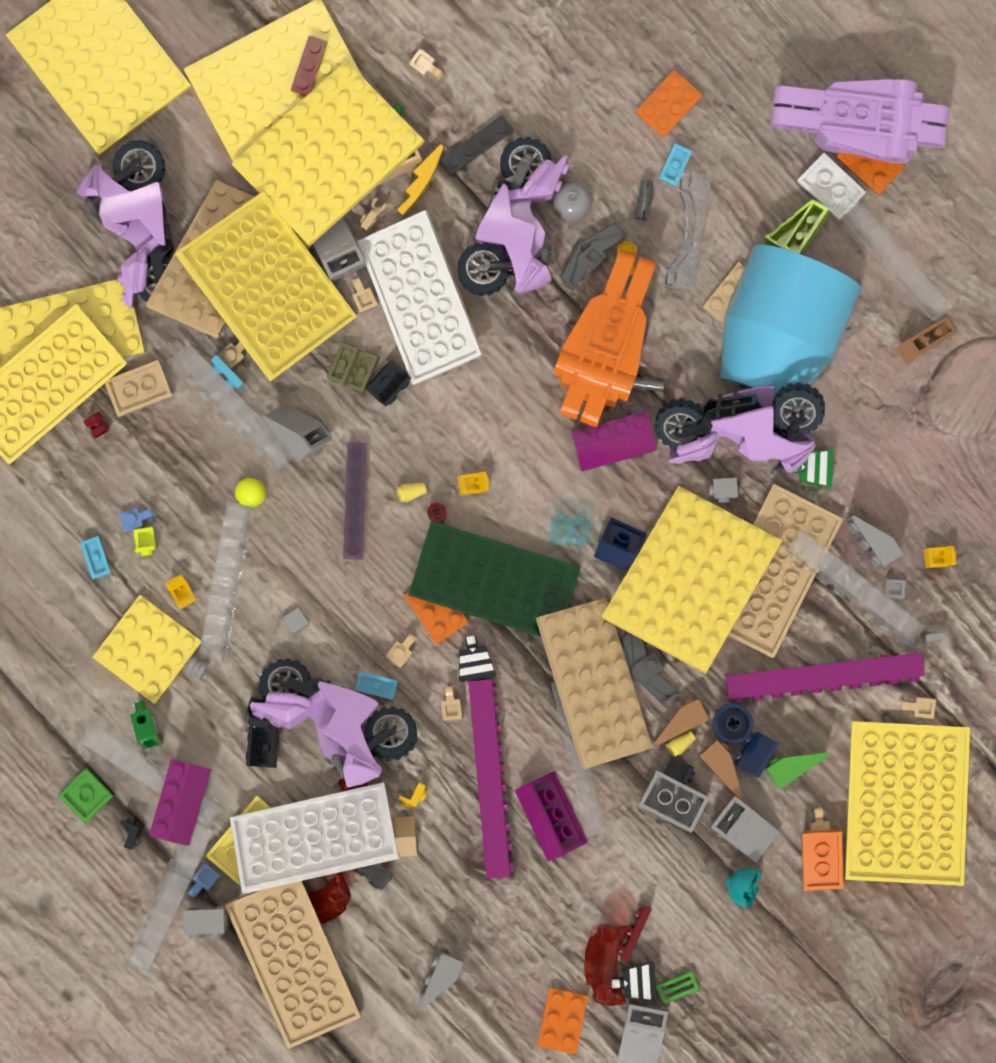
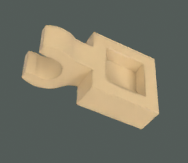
(425, 63)
(370, 219)
(363, 298)
(232, 355)
(400, 652)
(452, 707)
(922, 707)
(819, 824)

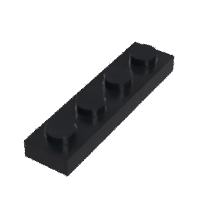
(476, 145)

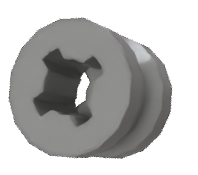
(197, 667)

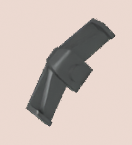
(590, 253)
(646, 669)

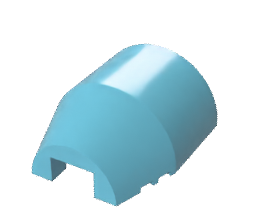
(784, 319)

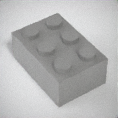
(673, 801)
(206, 920)

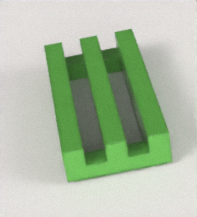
(673, 980)

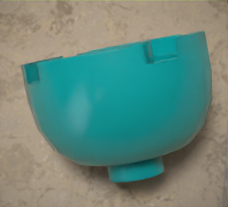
(743, 886)

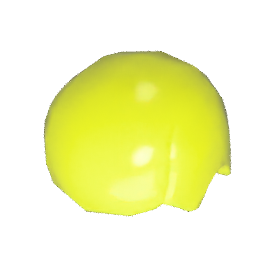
(250, 492)

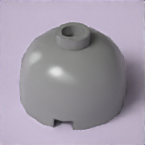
(572, 202)

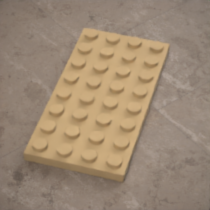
(176, 291)
(784, 581)
(593, 684)
(293, 962)

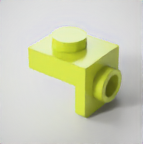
(145, 541)

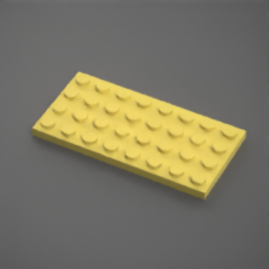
(101, 304)
(52, 379)

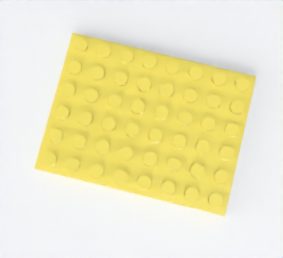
(99, 66)
(251, 80)
(328, 153)
(266, 285)
(692, 579)
(907, 803)

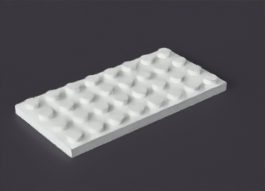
(420, 297)
(314, 838)

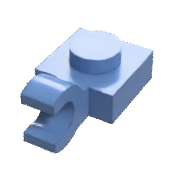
(134, 519)
(205, 879)

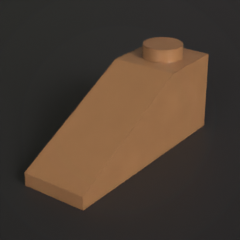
(926, 340)
(686, 718)
(721, 763)

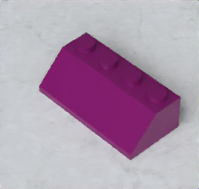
(614, 441)
(180, 802)
(551, 816)

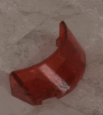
(332, 899)
(601, 962)

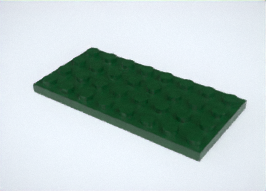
(491, 579)

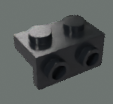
(388, 383)
(262, 747)
(377, 874)

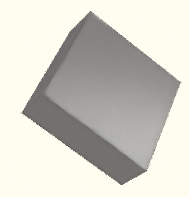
(895, 588)
(295, 620)
(934, 637)

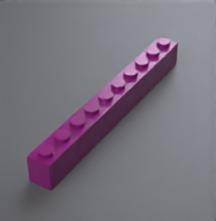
(824, 676)
(489, 779)

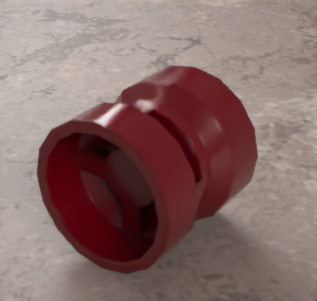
(96, 425)
(437, 515)

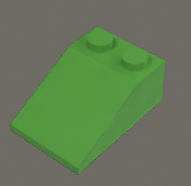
(786, 769)

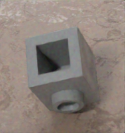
(724, 489)

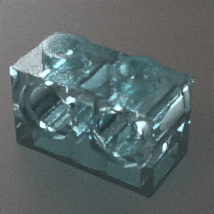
(569, 536)

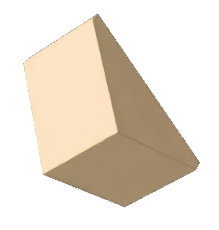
(405, 836)

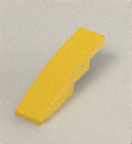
(424, 175)

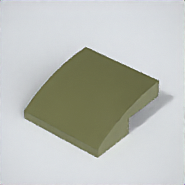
(353, 367)

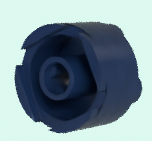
(727, 733)

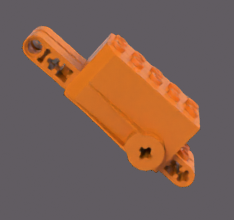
(606, 343)

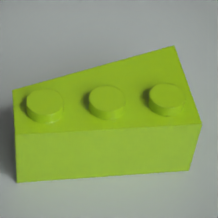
(800, 229)

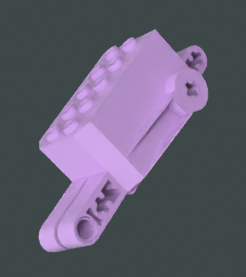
(863, 118)

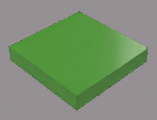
(85, 795)

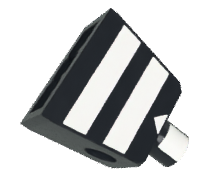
(474, 662)
(637, 981)

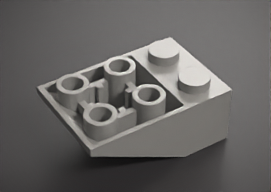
(339, 251)
(297, 431)
(878, 544)
(744, 829)
(445, 974)
(642, 1034)

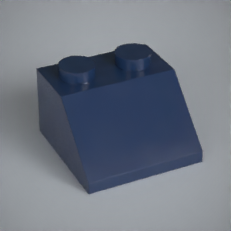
(619, 544)
(756, 754)

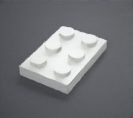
(828, 182)

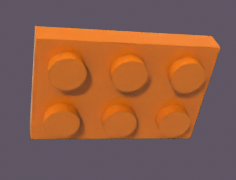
(668, 104)
(872, 172)
(437, 620)
(822, 860)
(562, 1020)

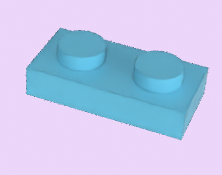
(675, 165)
(220, 367)
(95, 557)
(376, 685)

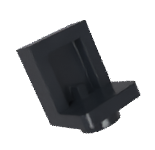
(251, 719)
(679, 771)
(133, 838)

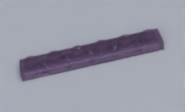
(354, 501)

